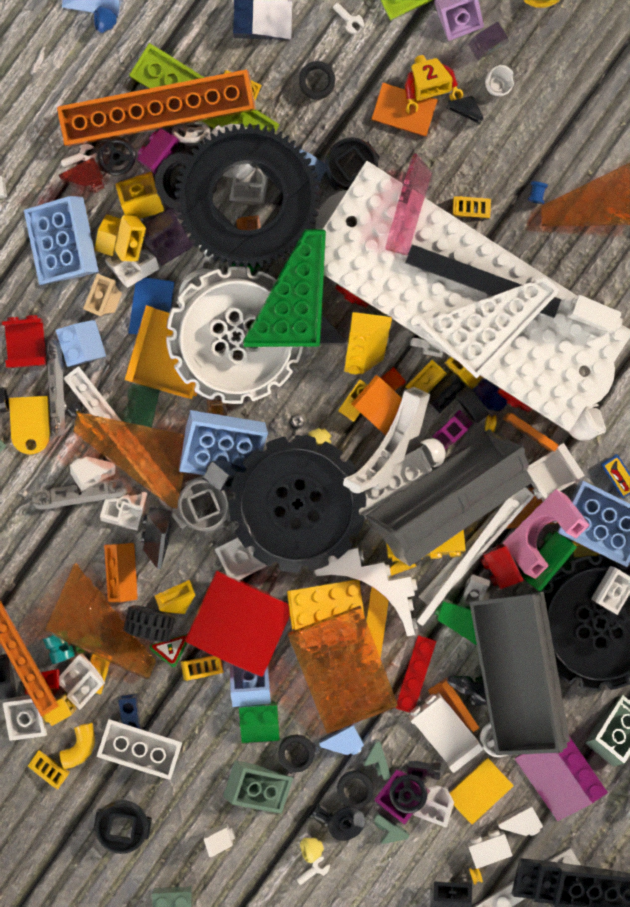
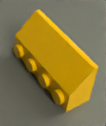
(366, 342)

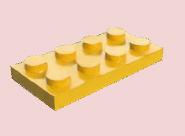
(323, 601)

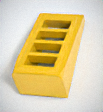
(455, 207)
(186, 675)
(50, 779)

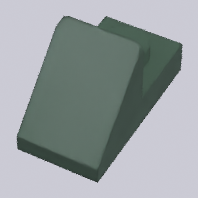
(377, 755)
(394, 831)

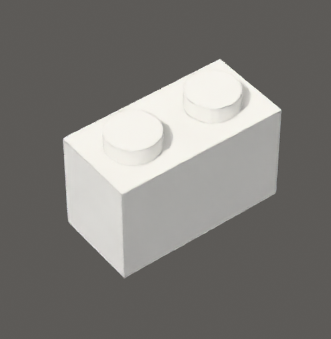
(489, 848)

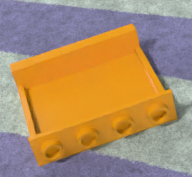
(150, 358)

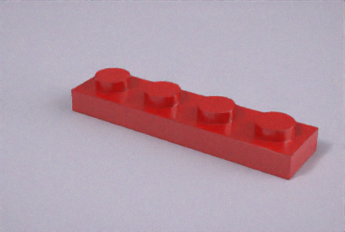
(415, 673)

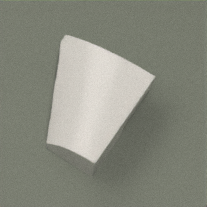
(133, 271)

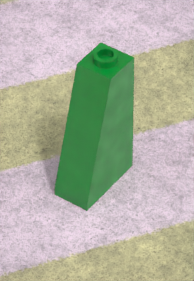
(456, 618)

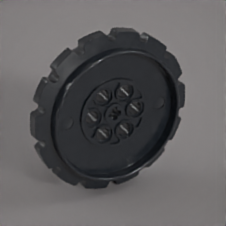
(272, 535)
(579, 656)

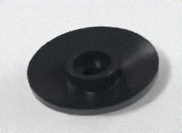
(346, 823)

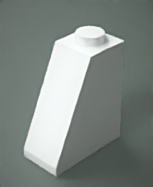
(594, 314)

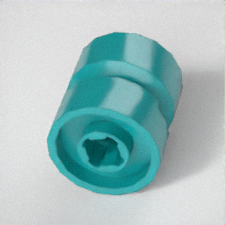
(58, 654)

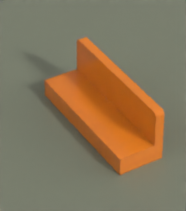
(120, 572)
(455, 703)

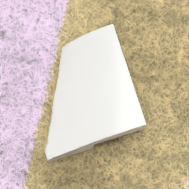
(124, 511)

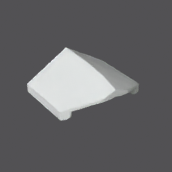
(250, 190)
(437, 807)

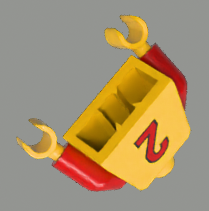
(428, 80)

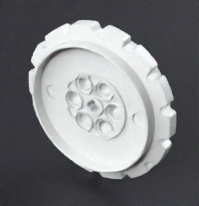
(195, 340)

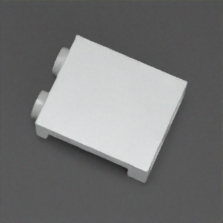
(553, 472)

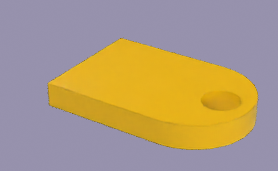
(30, 421)

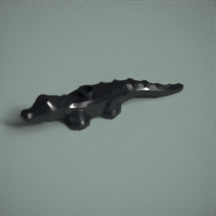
(467, 686)

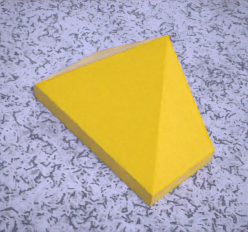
(176, 598)

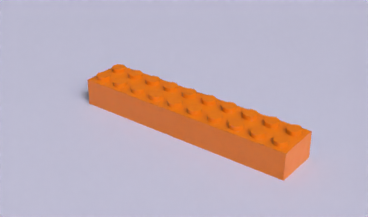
(156, 108)

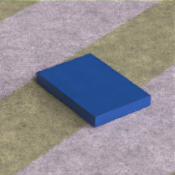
(152, 293)

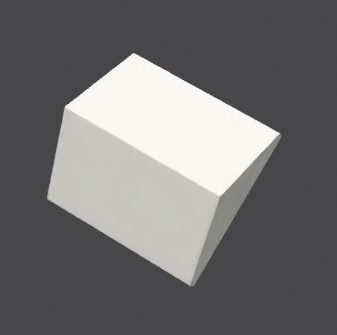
(613, 590)

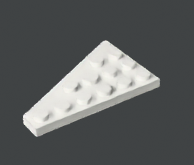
(487, 327)

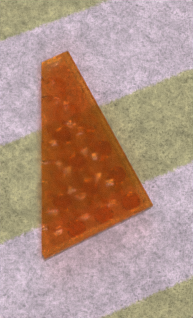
(593, 204)
(140, 451)
(91, 624)

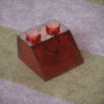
(85, 176)

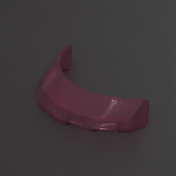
(409, 206)

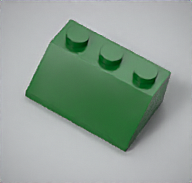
(555, 552)

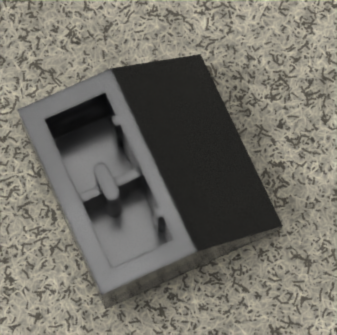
(450, 894)

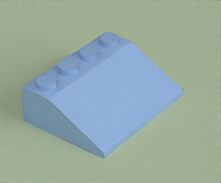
(61, 240)
(219, 438)
(607, 521)

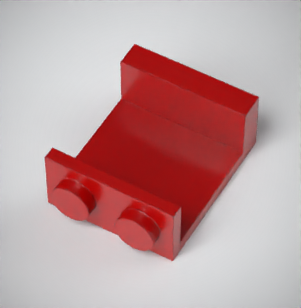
(25, 342)

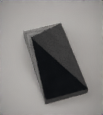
(467, 108)
(445, 392)

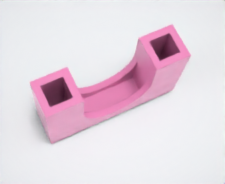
(523, 541)

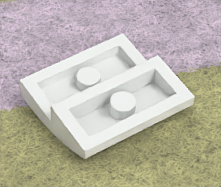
(80, 681)

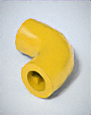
(82, 749)

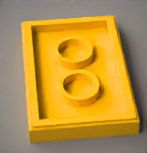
(480, 790)

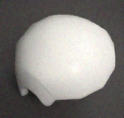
(499, 80)
(434, 451)

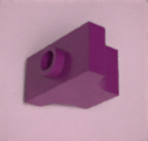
(453, 429)

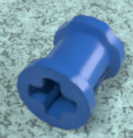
(537, 192)

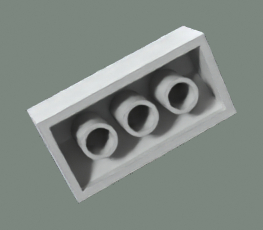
(139, 749)

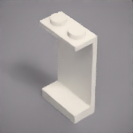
(446, 731)

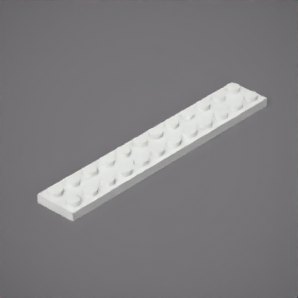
(240, 561)

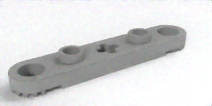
(56, 391)
(70, 494)

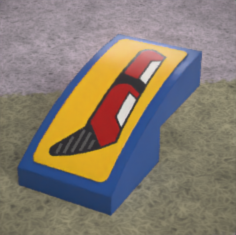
(618, 474)

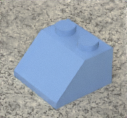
(81, 343)
(248, 687)

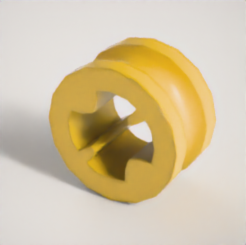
(490, 423)
(476, 875)

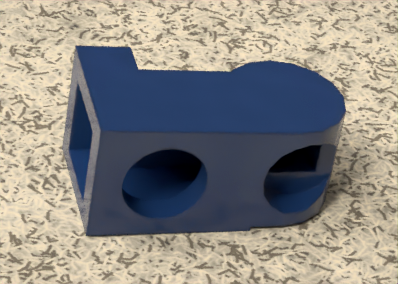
(129, 710)

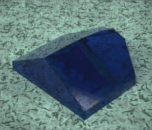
(488, 395)

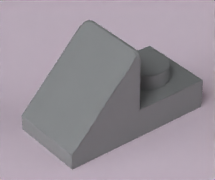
(474, 589)

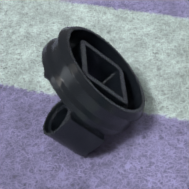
(334, 173)
(124, 809)

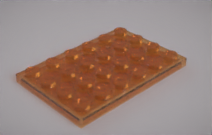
(343, 669)

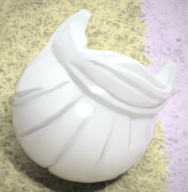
(588, 424)

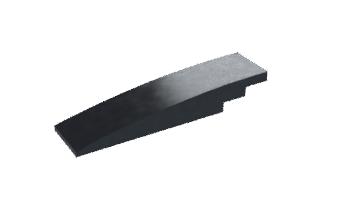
(570, 884)

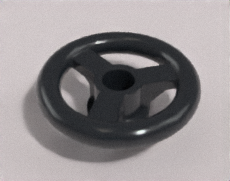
(123, 157)
(402, 798)

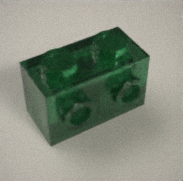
(141, 405)

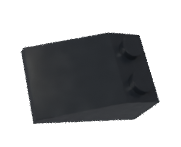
(156, 534)

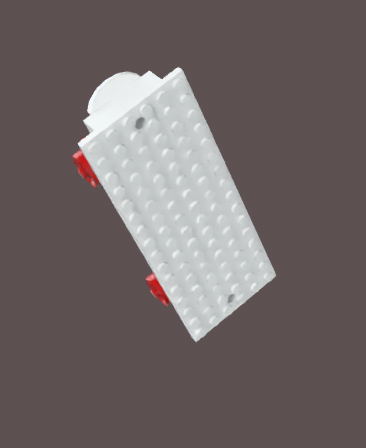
(543, 360)

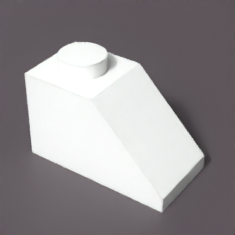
(90, 471)
(522, 821)
(218, 839)

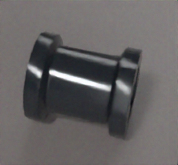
(320, 815)

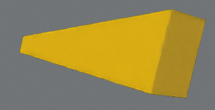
(399, 567)

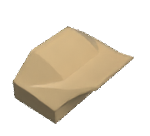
(103, 296)

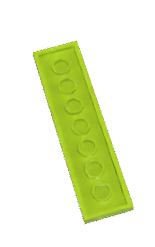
(160, 69)

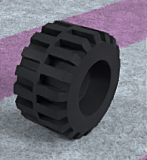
(149, 623)

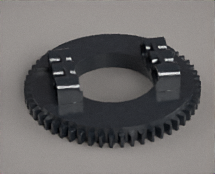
(277, 161)

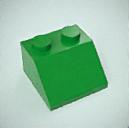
(259, 723)

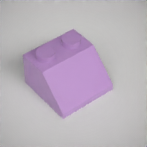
(459, 17)

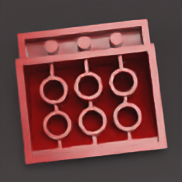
(239, 623)

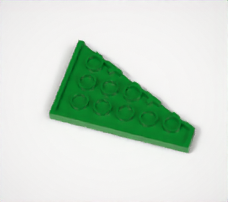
(295, 302)

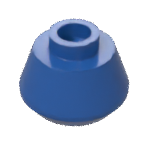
(104, 19)

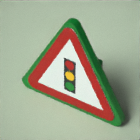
(170, 650)

